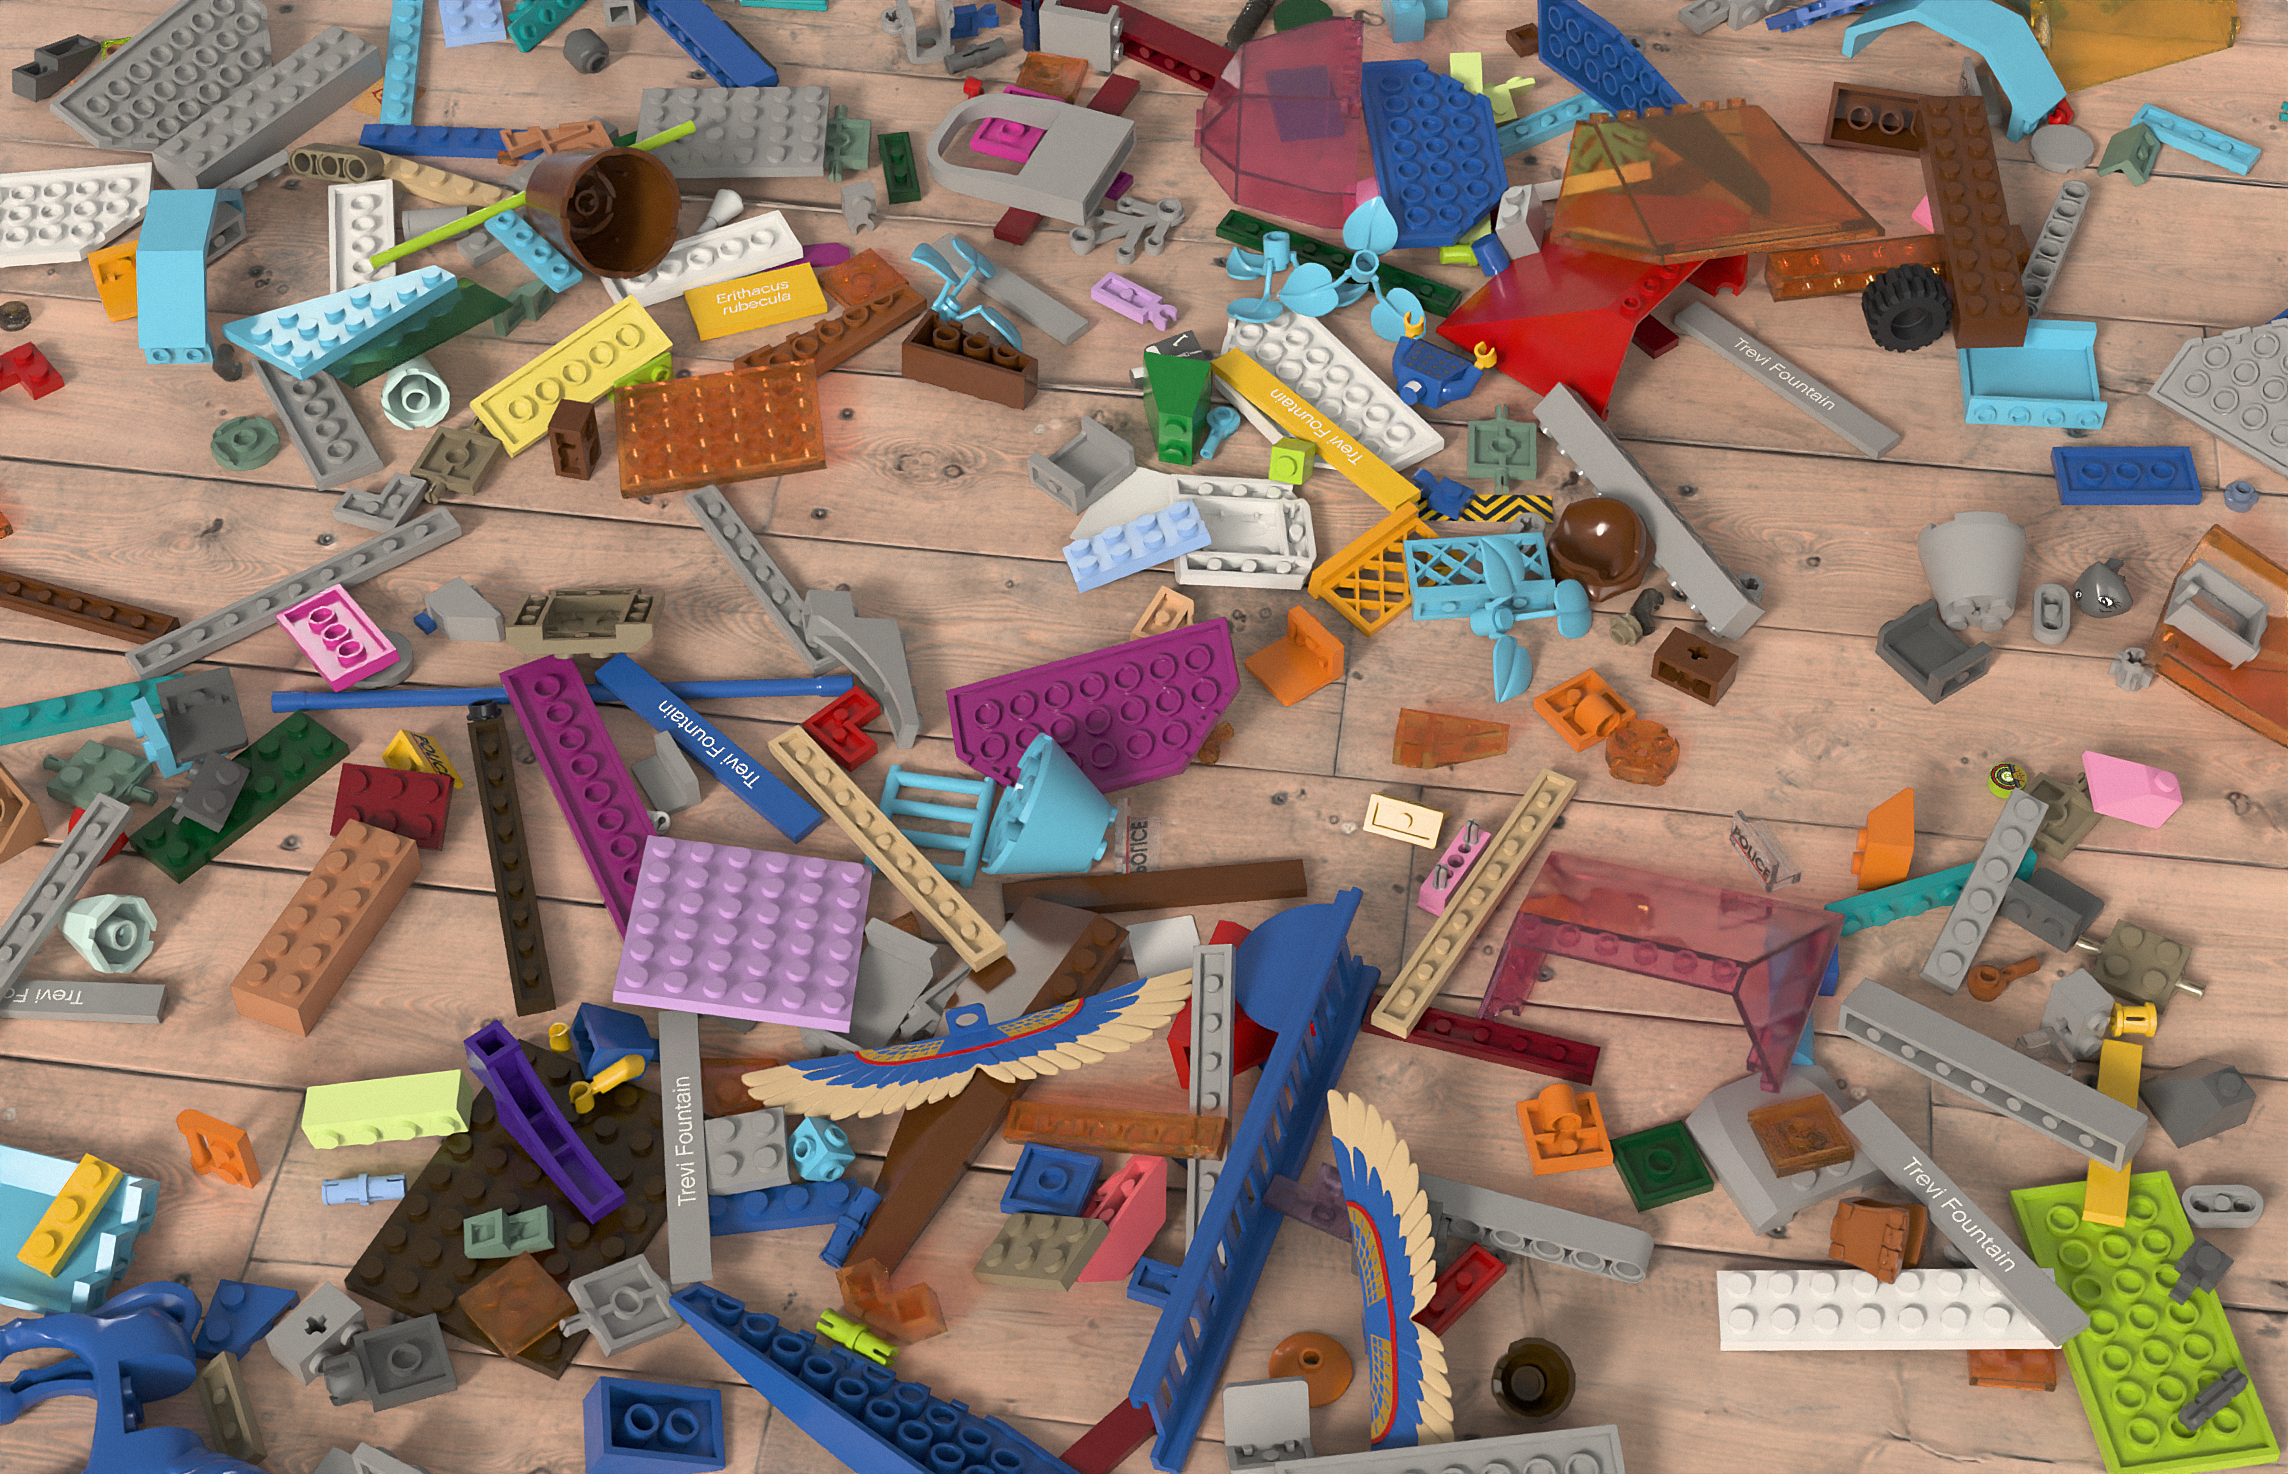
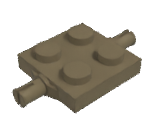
(456, 460)
(2067, 817)
(2140, 966)

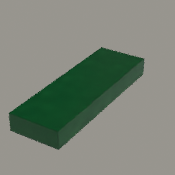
(899, 167)

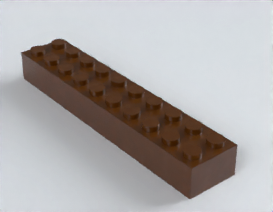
(1970, 222)

